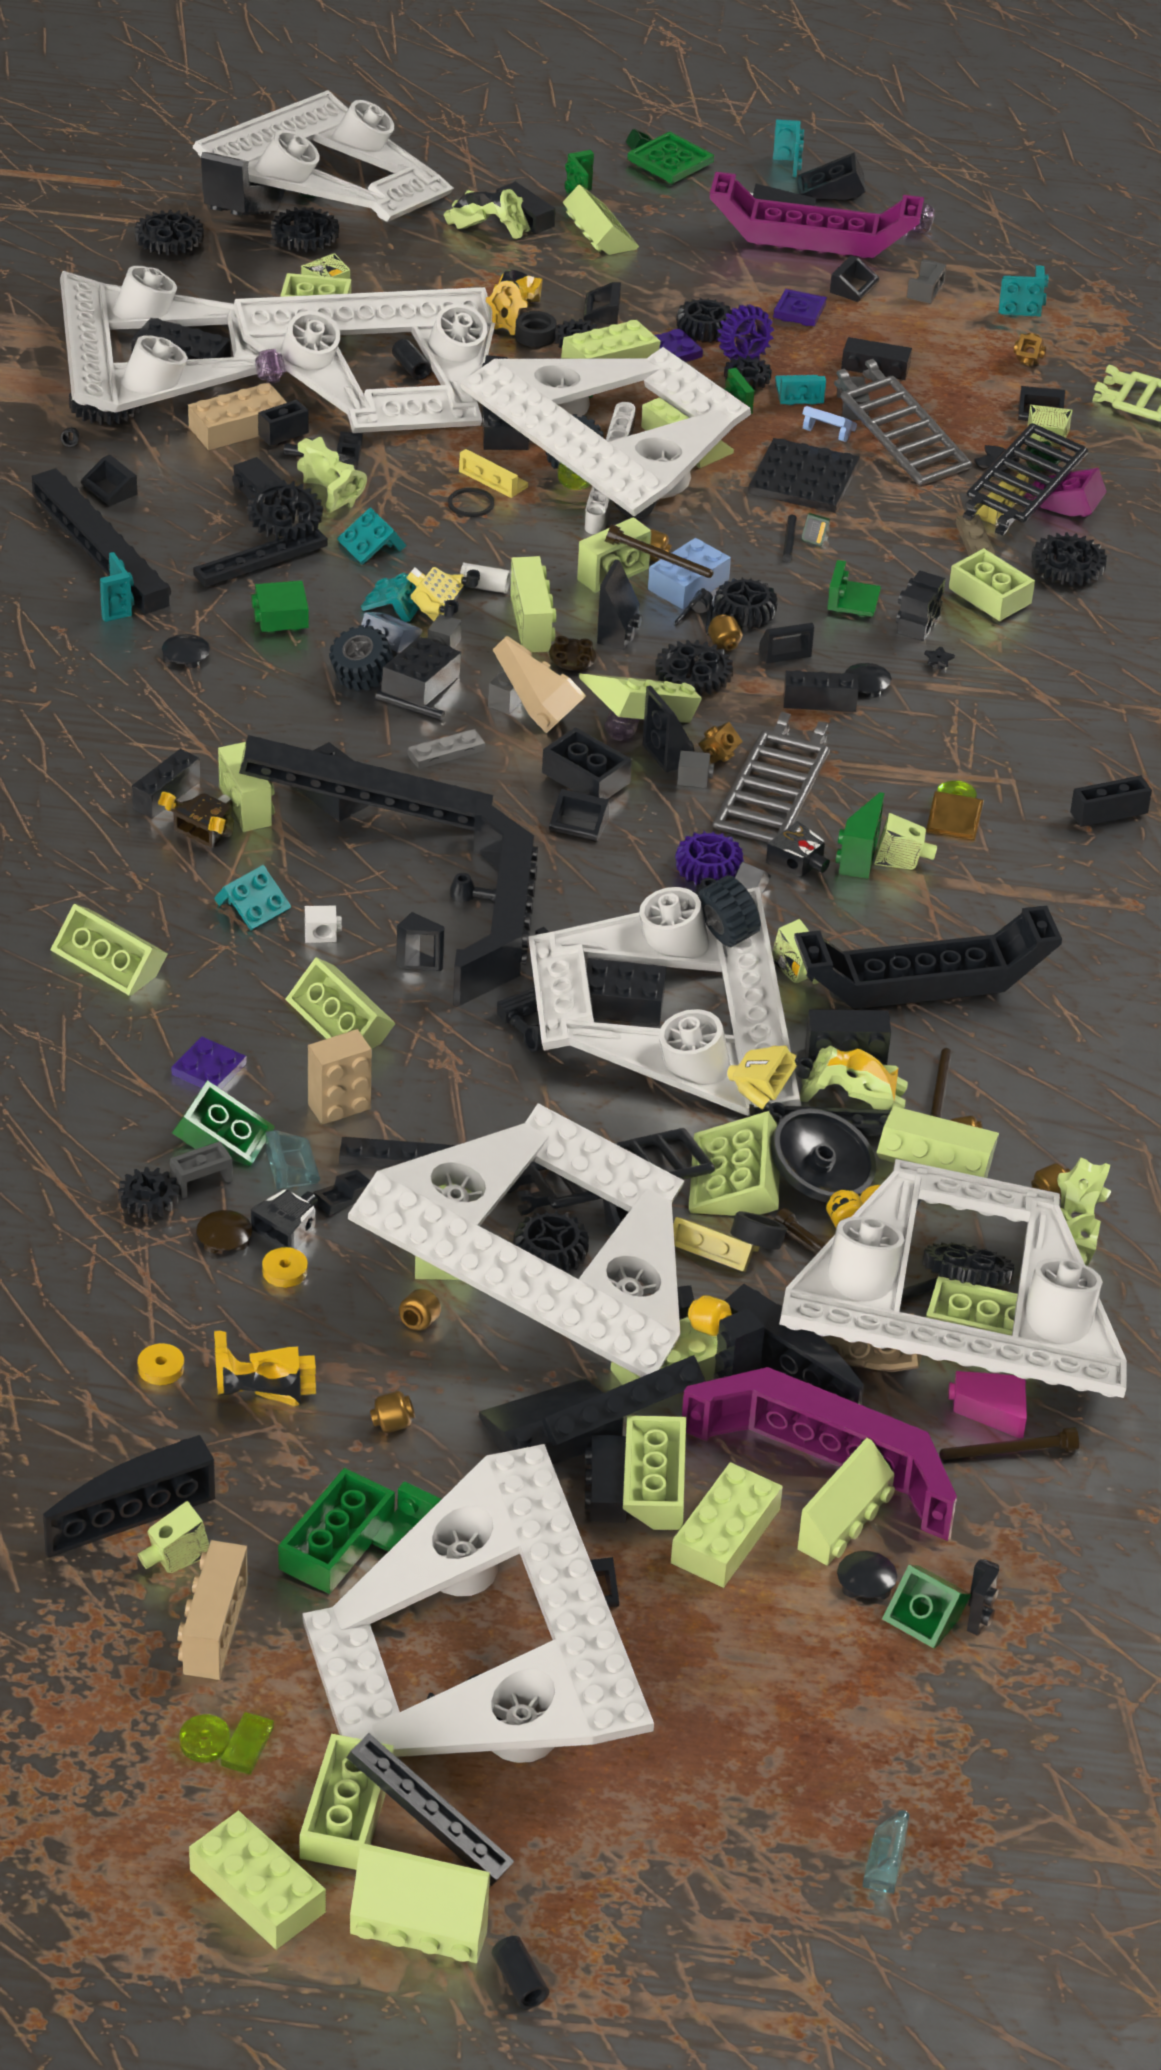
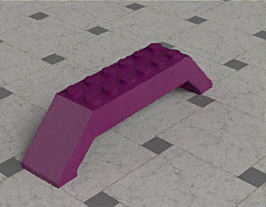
(813, 226)
(826, 1429)

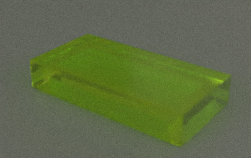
(247, 1743)

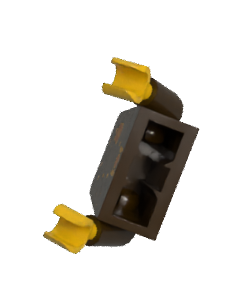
(202, 817)

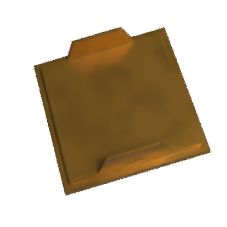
(954, 815)

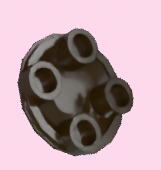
(572, 653)
(224, 1231)

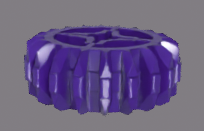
(738, 326)
(708, 857)

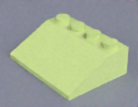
(628, 695)
(743, 1172)
(420, 1903)

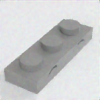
(446, 749)

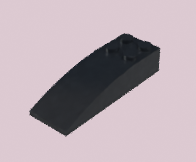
(797, 1352)
(131, 1495)

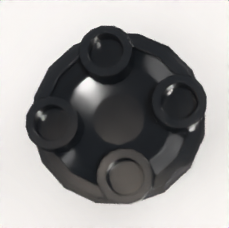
(185, 649)
(871, 678)
(867, 1575)

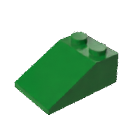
(860, 839)
(219, 1117)

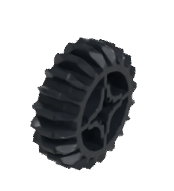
(702, 319)
(746, 601)
(554, 1239)

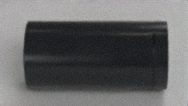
(411, 359)
(520, 1972)

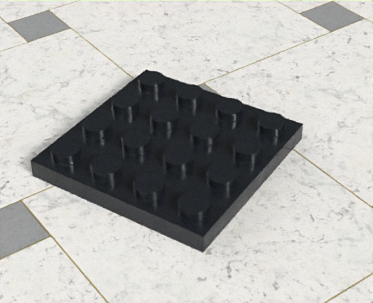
(804, 475)

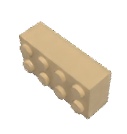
(231, 416)
(213, 1609)

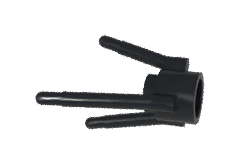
(700, 603)

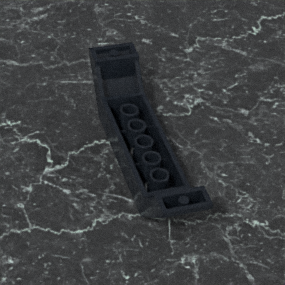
(228, 187)
(500, 954)
(932, 968)

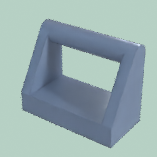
(396, 631)

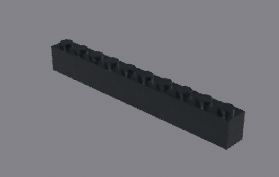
(99, 537)
(360, 782)

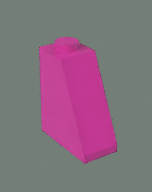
(991, 1400)

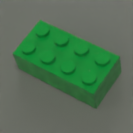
(336, 1530)

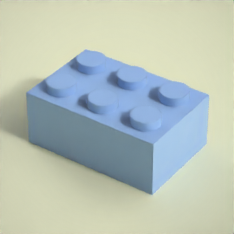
(680, 584)

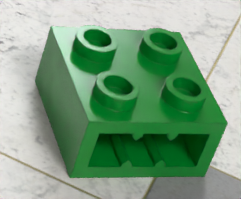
(280, 606)

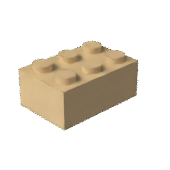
(339, 1076)

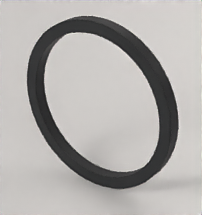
(471, 514)

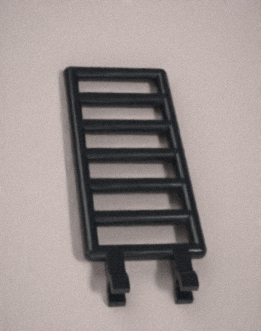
(1010, 513)
(546, 1195)

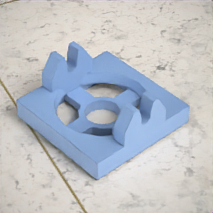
(813, 414)

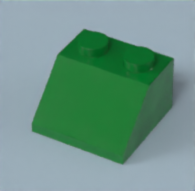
(925, 1605)

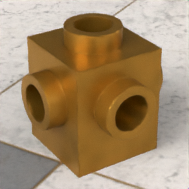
(1027, 342)
(720, 742)

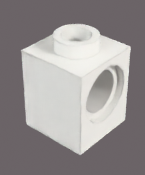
(321, 924)

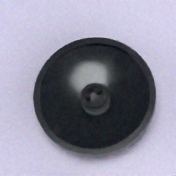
(822, 1154)

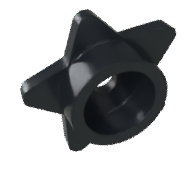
(939, 658)

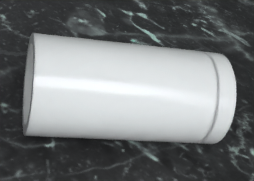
(490, 578)

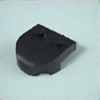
(983, 1595)

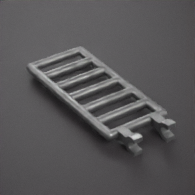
(880, 381)
(751, 763)

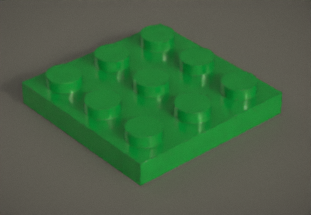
(670, 157)

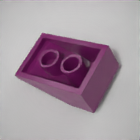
(1076, 494)

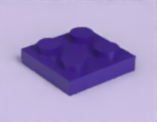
(799, 307)
(680, 345)
(209, 1062)

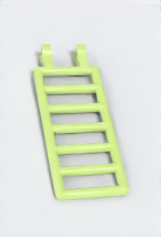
(1128, 381)

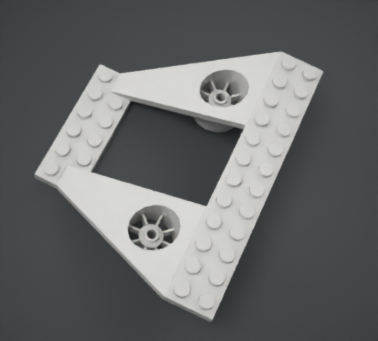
(286, 159)
(437, 319)
(156, 364)
(633, 470)
(690, 1045)
(594, 1311)
(1058, 1320)
(574, 1683)

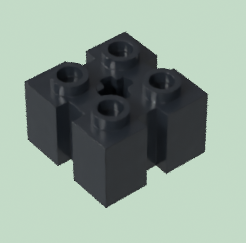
(920, 605)

